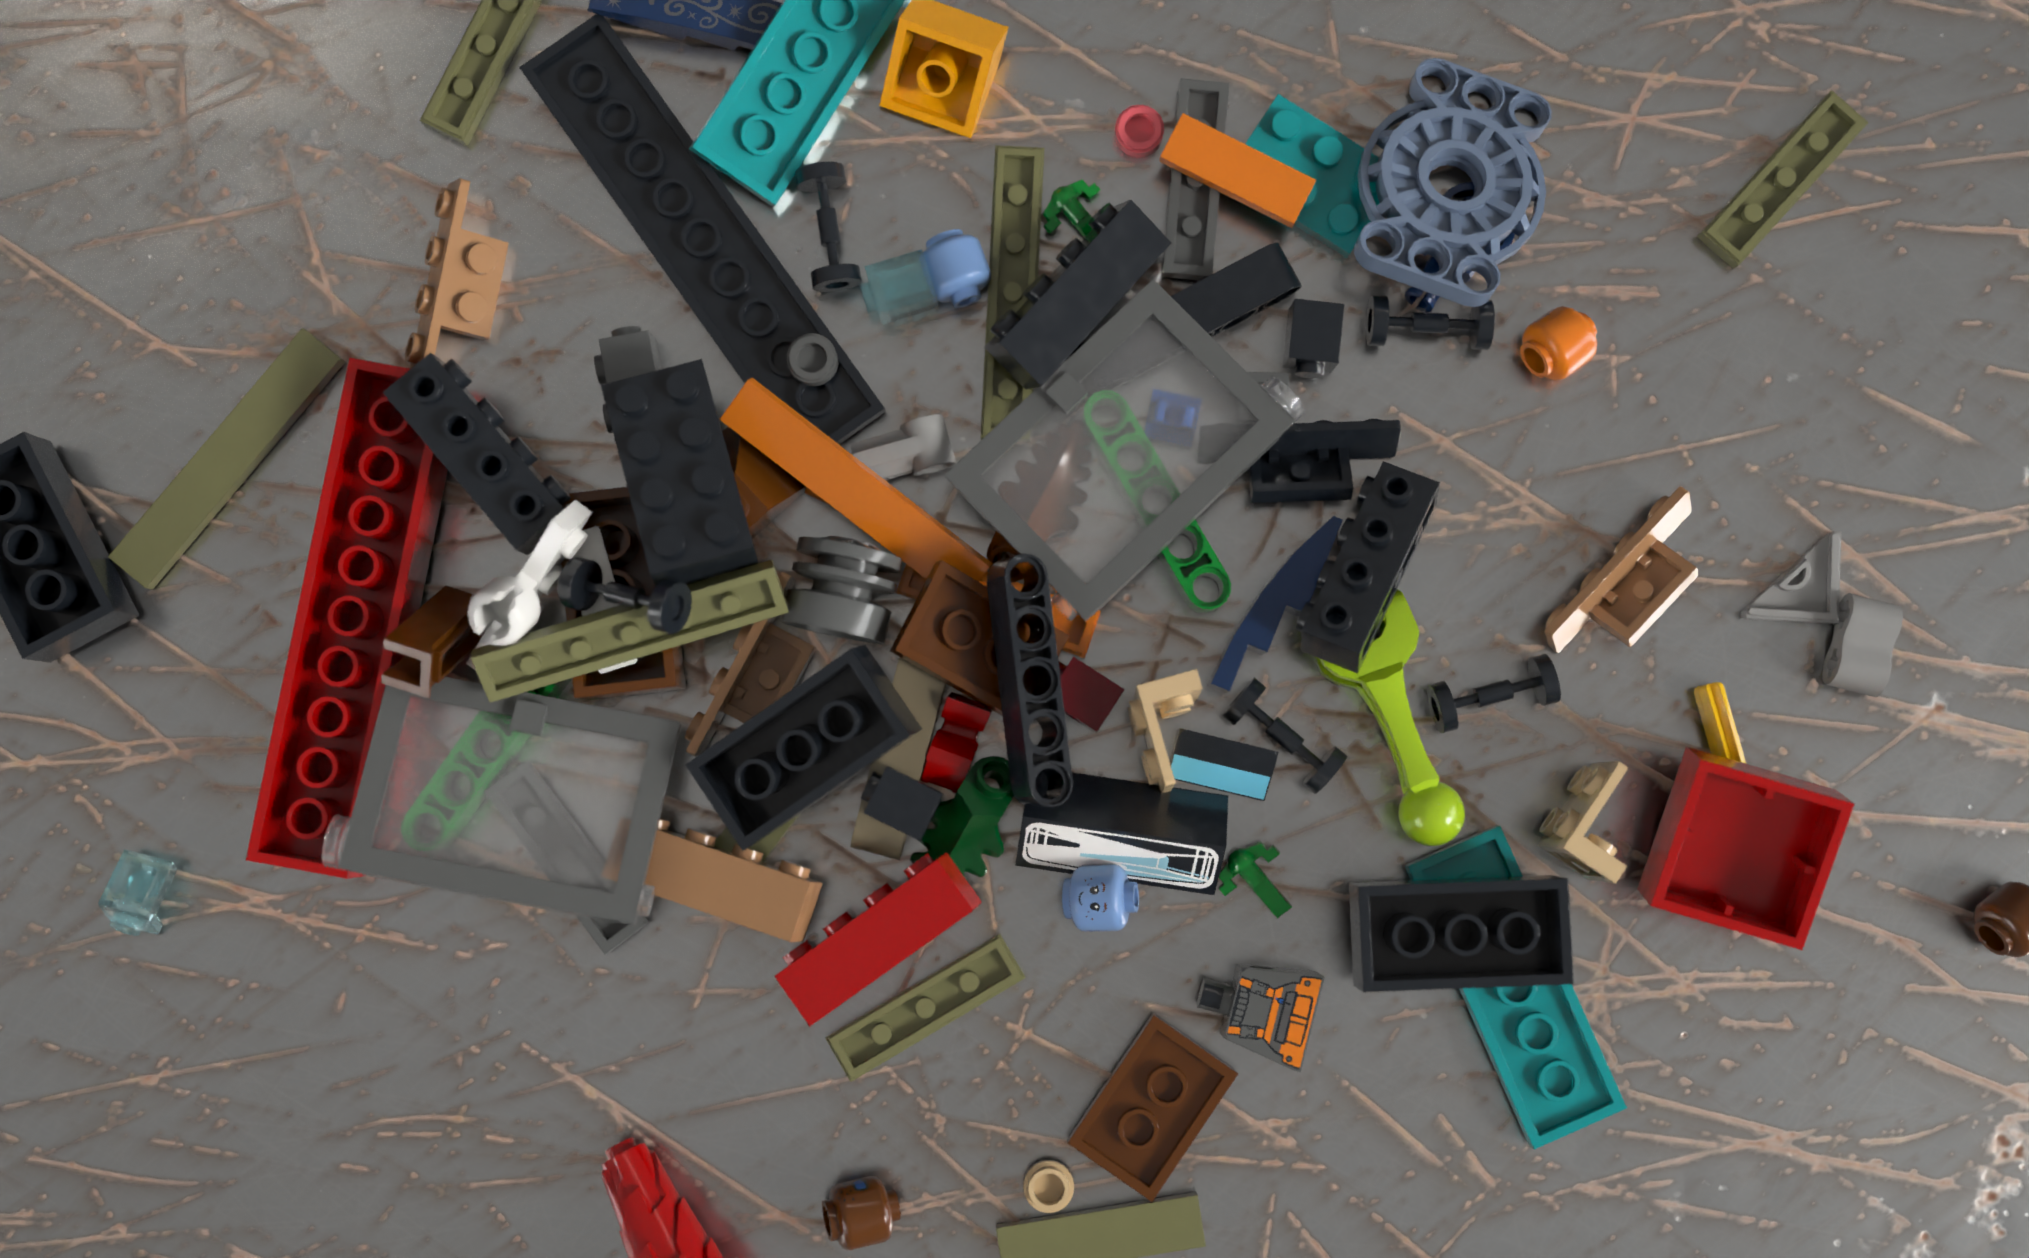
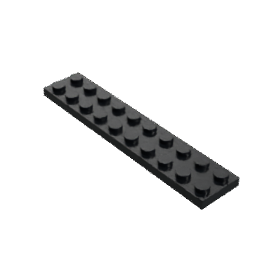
(692, 222)

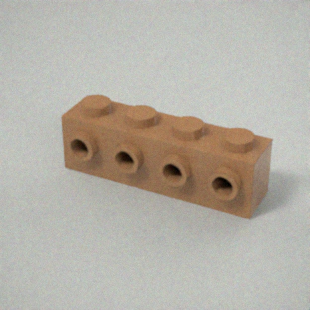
(732, 883)

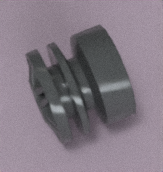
(842, 589)

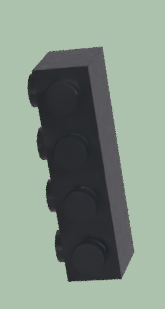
(1077, 294)
(477, 451)
(1368, 567)

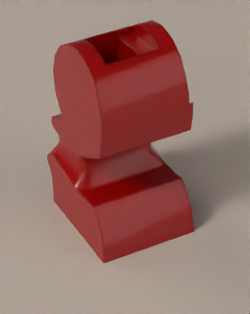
(955, 742)

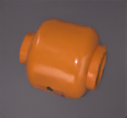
(1559, 343)

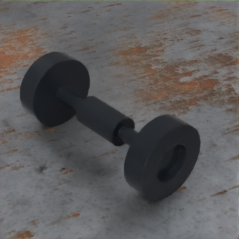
(820, 178)
(1480, 323)
(582, 584)
(1542, 680)
(1285, 736)

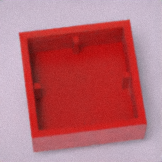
(1745, 848)

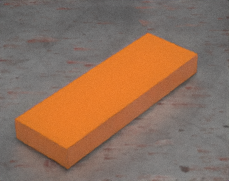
(1237, 170)

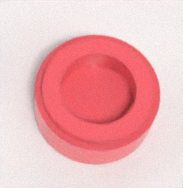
(1139, 131)

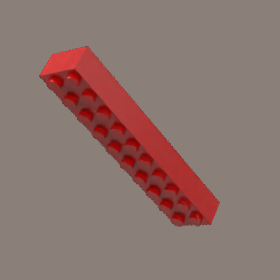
(357, 588)

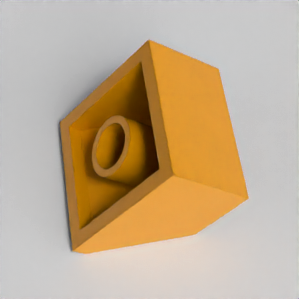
(942, 65)

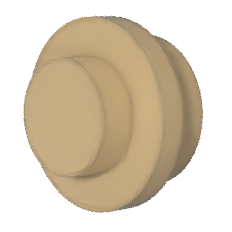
(1048, 1186)

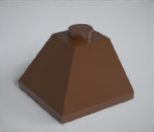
(760, 481)

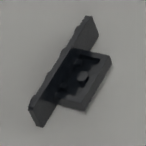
(1315, 458)

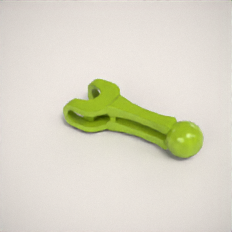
(1429, 809)

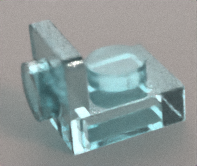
(137, 893)

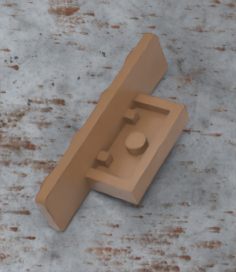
(461, 278)
(1634, 584)
(762, 672)

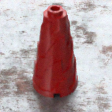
(649, 1208)

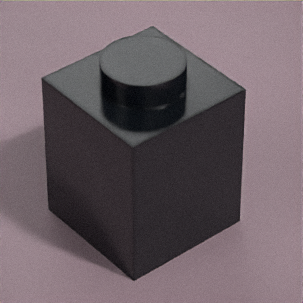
(1313, 337)
(901, 802)

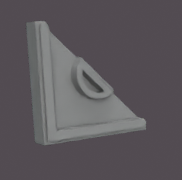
(1805, 590)

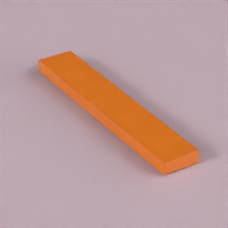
(847, 483)

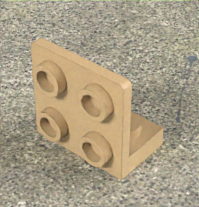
(1171, 698)
(1566, 827)

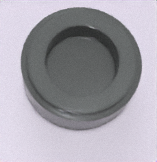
(812, 359)

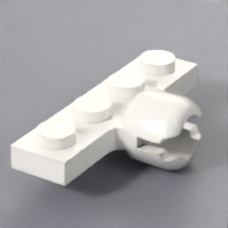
(510, 604)

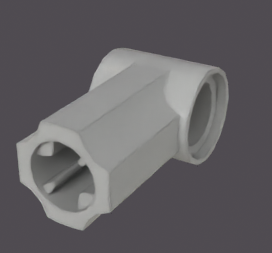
(917, 448)

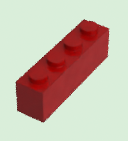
(878, 938)

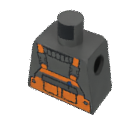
(1266, 1010)

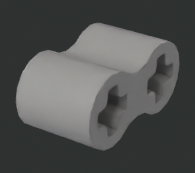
(1862, 645)

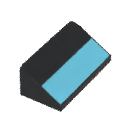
(1222, 764)

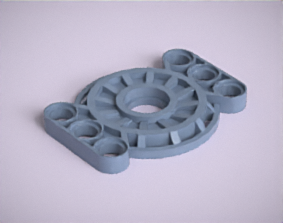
(1484, 144)

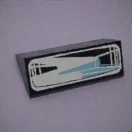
(1154, 836)

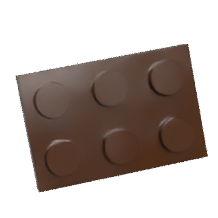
(953, 636)
(1152, 1107)

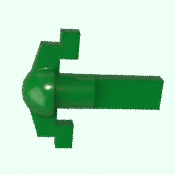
(1066, 200)
(1243, 862)

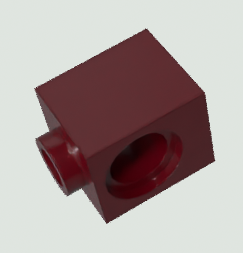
(1087, 694)

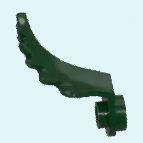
(969, 821)

